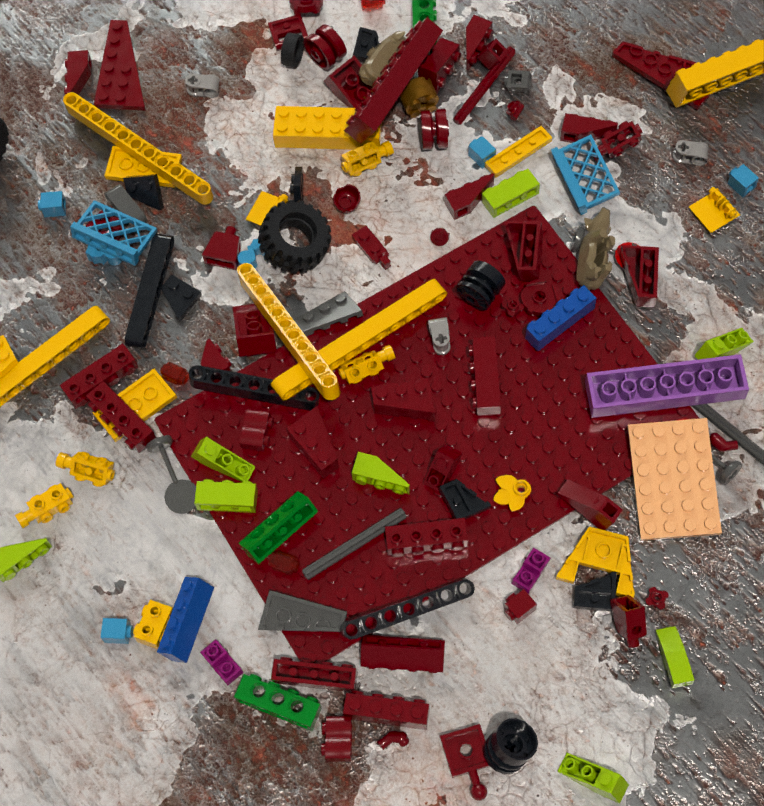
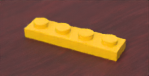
(518, 151)

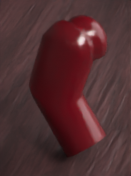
(721, 444)
(393, 737)

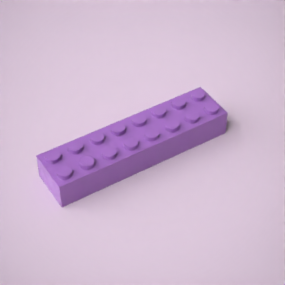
(666, 386)

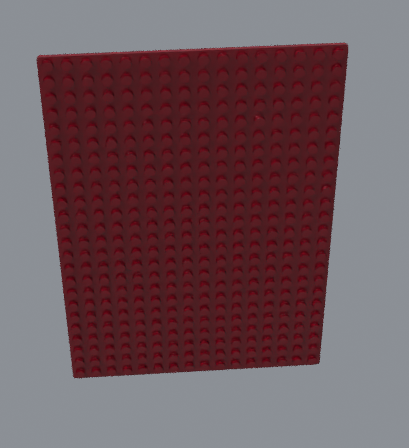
(537, 438)

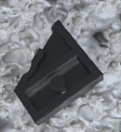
(365, 41)
(297, 184)
(144, 189)
(180, 296)
(461, 500)
(596, 593)

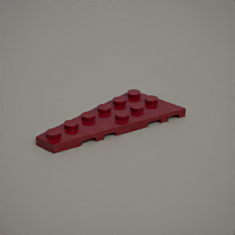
(654, 66)

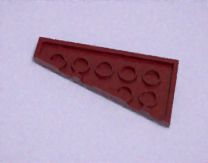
(119, 76)

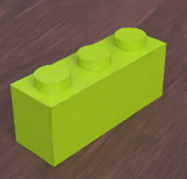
(510, 192)
(226, 496)

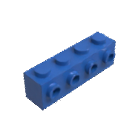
(560, 318)
(185, 619)

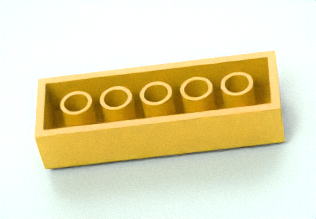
(717, 73)
(316, 128)

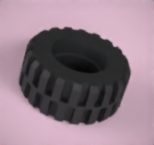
(307, 220)

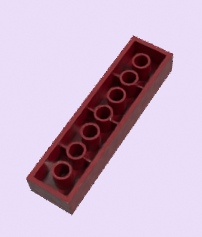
(393, 80)

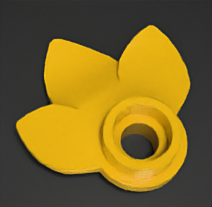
(509, 492)

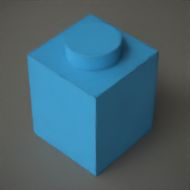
(480, 151)
(742, 180)
(52, 204)
(116, 631)

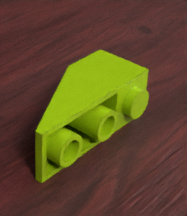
(724, 345)
(222, 460)
(373, 471)
(20, 556)
(594, 777)

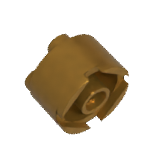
(419, 96)

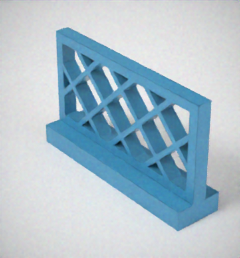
(573, 184)
(103, 241)

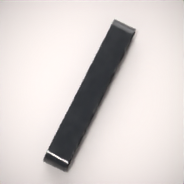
(149, 291)
(243, 389)
(416, 608)

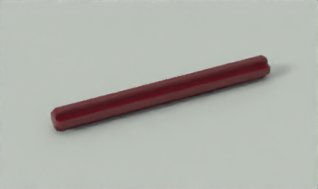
(483, 86)

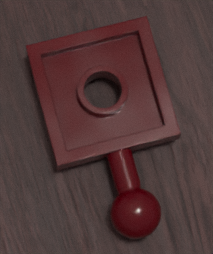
(462, 765)

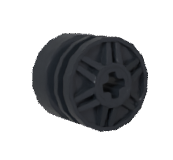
(480, 285)
(510, 746)

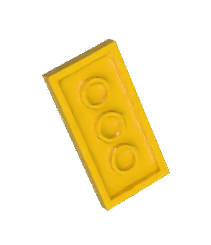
(123, 165)
(144, 397)

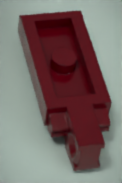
(372, 247)

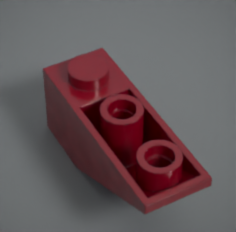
(477, 34)
(78, 70)
(578, 127)
(466, 198)
(592, 505)

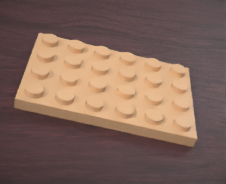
(674, 479)

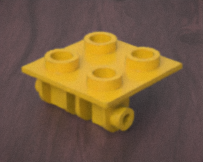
(263, 205)
(714, 210)

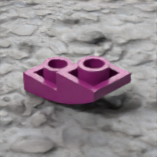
(531, 570)
(221, 662)

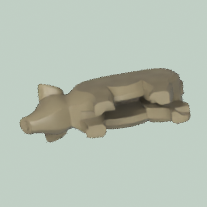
(379, 57)
(594, 249)

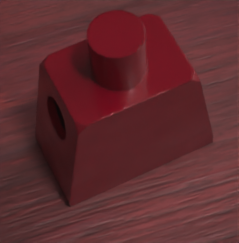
(223, 249)
(629, 619)

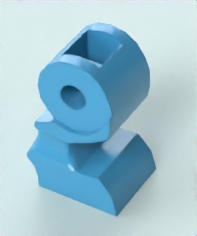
(249, 255)
(98, 256)

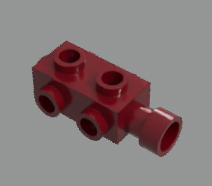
(619, 138)

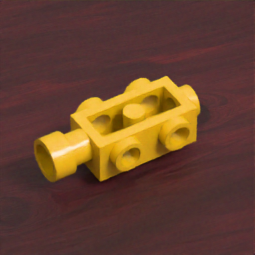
(365, 157)
(368, 367)
(87, 467)
(52, 501)

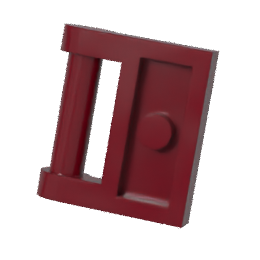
(287, 25)

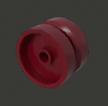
(325, 47)
(434, 129)

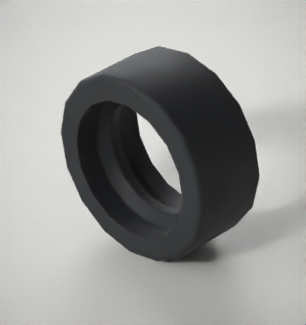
(292, 49)

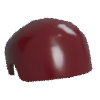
(347, 198)

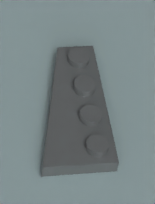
(332, 311)
(296, 614)

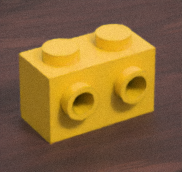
(152, 624)

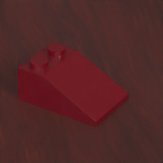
(347, 84)
(253, 331)

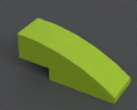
(674, 657)

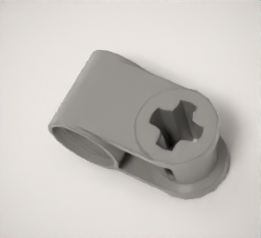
(203, 86)
(693, 153)
(440, 334)

